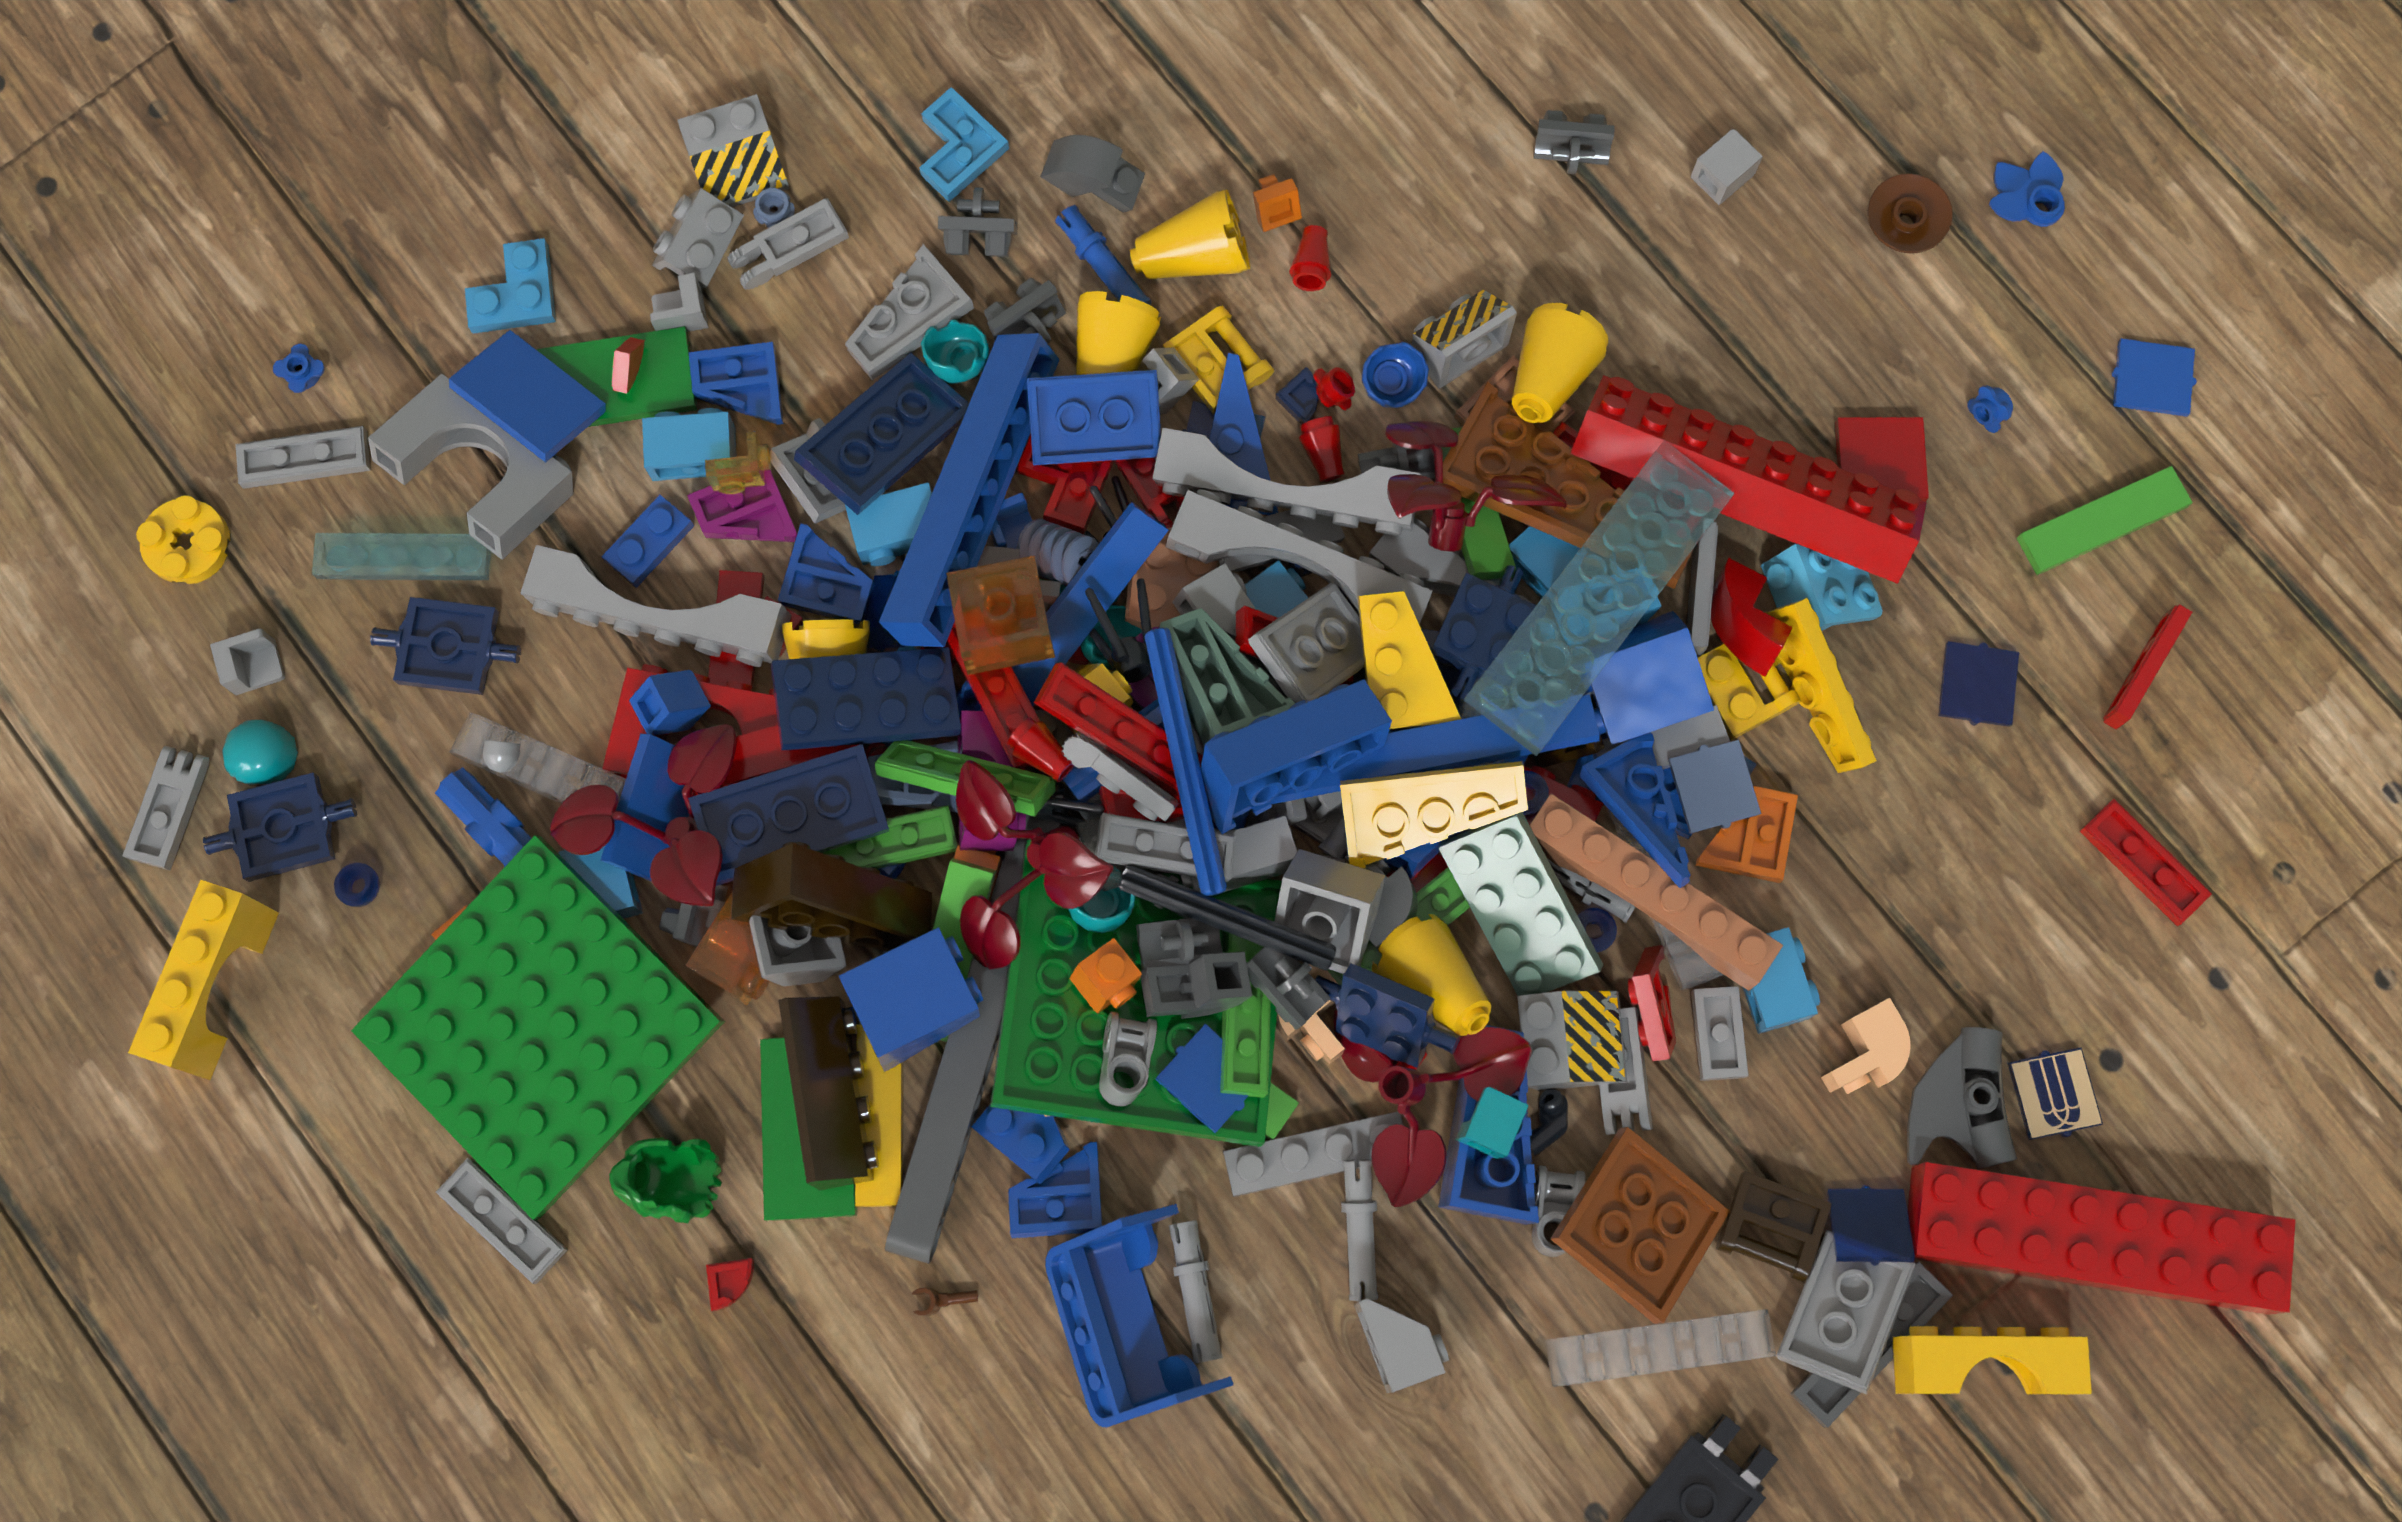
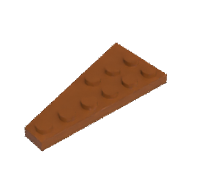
(1501, 443)

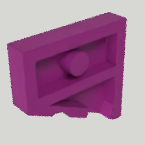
(749, 515)

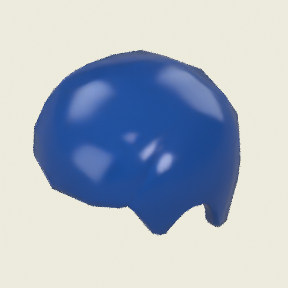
(1395, 375)

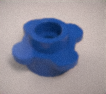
(307, 376)
(1991, 407)

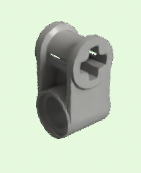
(1127, 1050)
(1553, 1203)

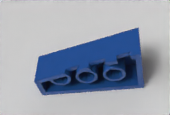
(1290, 750)
(1485, 1184)

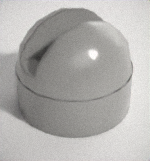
(500, 755)

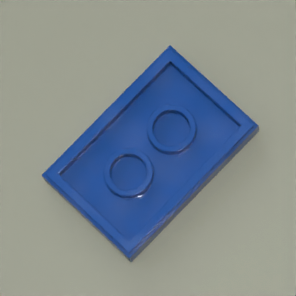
(527, 395)
(1094, 417)
(649, 798)

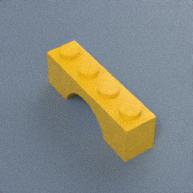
(1940, 1363)

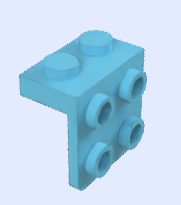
(1833, 588)

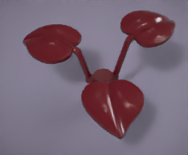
(1449, 519)
(694, 859)
(1069, 867)
(1413, 1160)

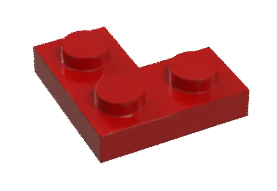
(1071, 499)

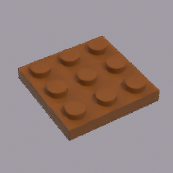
(1640, 1225)

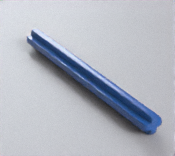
(1185, 762)

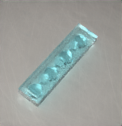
(399, 557)

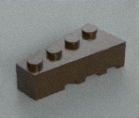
(831, 897)

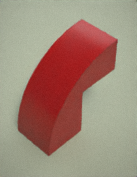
(1743, 628)

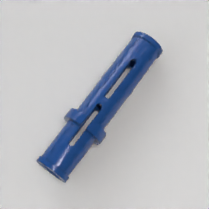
(1092, 248)

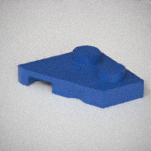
(739, 379)
(824, 581)

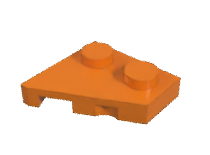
(1756, 844)

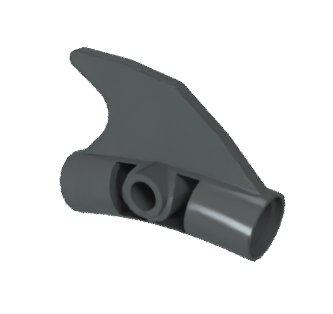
(1945, 1101)

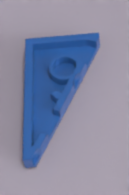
(1235, 427)
(1636, 795)

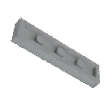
(1303, 1155)

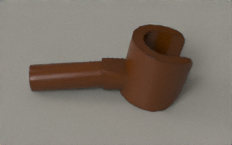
(944, 1299)

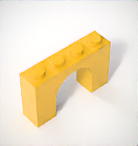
(175, 1018)

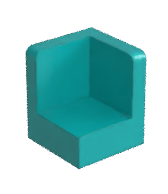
(1493, 1123)

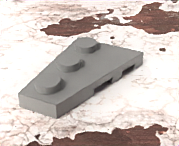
(896, 327)

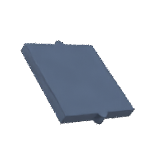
(1714, 786)

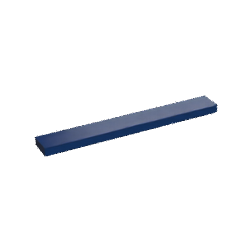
(1450, 747)

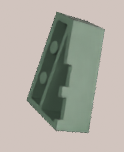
(1217, 680)

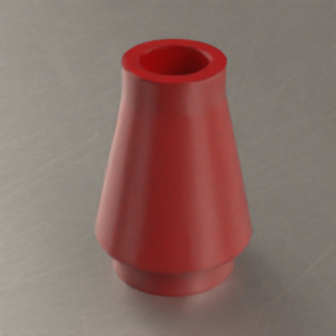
(1311, 262)
(1323, 447)
(1039, 748)

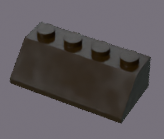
(827, 1091)

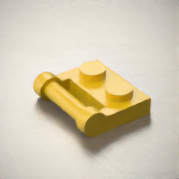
(1208, 360)
(1736, 696)

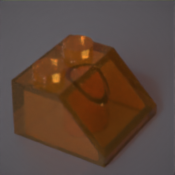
(1000, 615)
(729, 958)

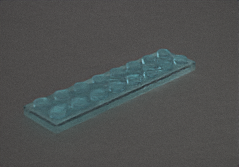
(1598, 598)

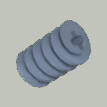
(1056, 549)

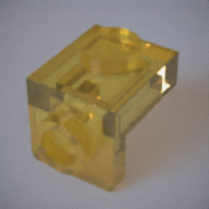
(737, 473)

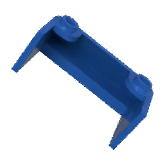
(1114, 1323)

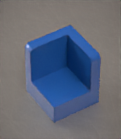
(1010, 521)
(669, 702)

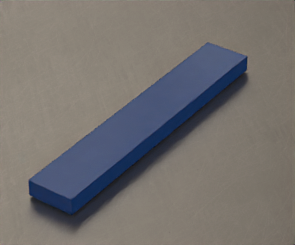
(1107, 573)

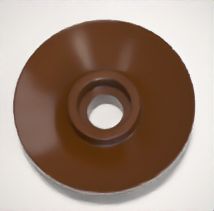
(1916, 198)

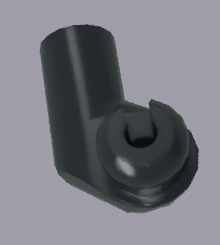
(1552, 1120)

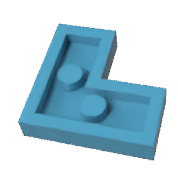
(969, 146)
(525, 296)

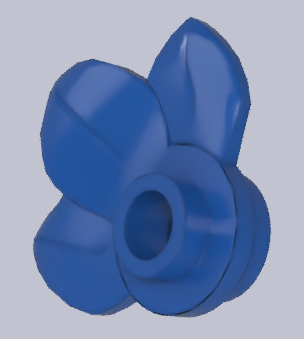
(2024, 188)

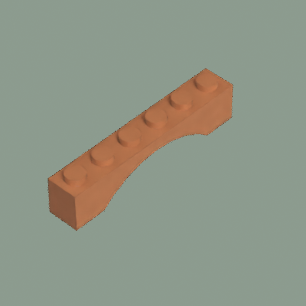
(1697, 919)

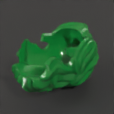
(667, 1178)

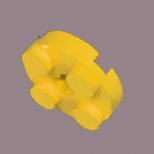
(167, 523)

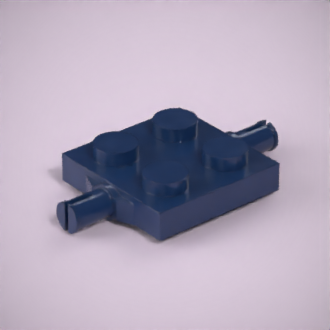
(1480, 625)
(445, 645)
(280, 827)
(1386, 1015)

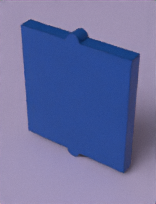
(2154, 377)
(1196, 1080)

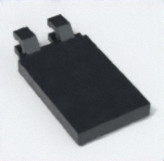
(1704, 1482)

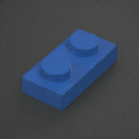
(648, 541)

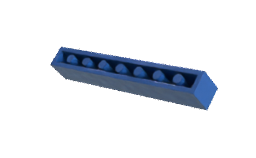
(967, 491)

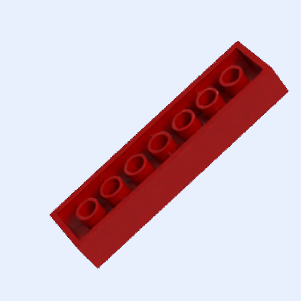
(1772, 481)
(2101, 1238)

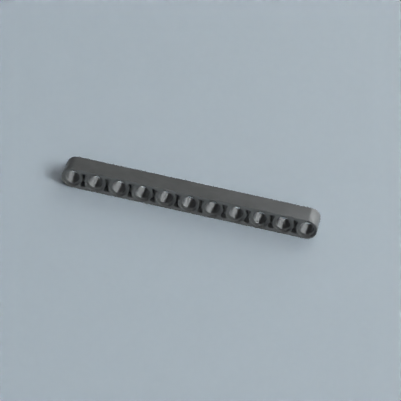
(956, 1094)

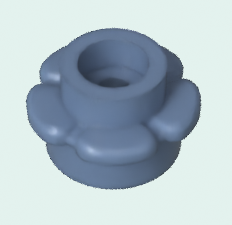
(772, 198)

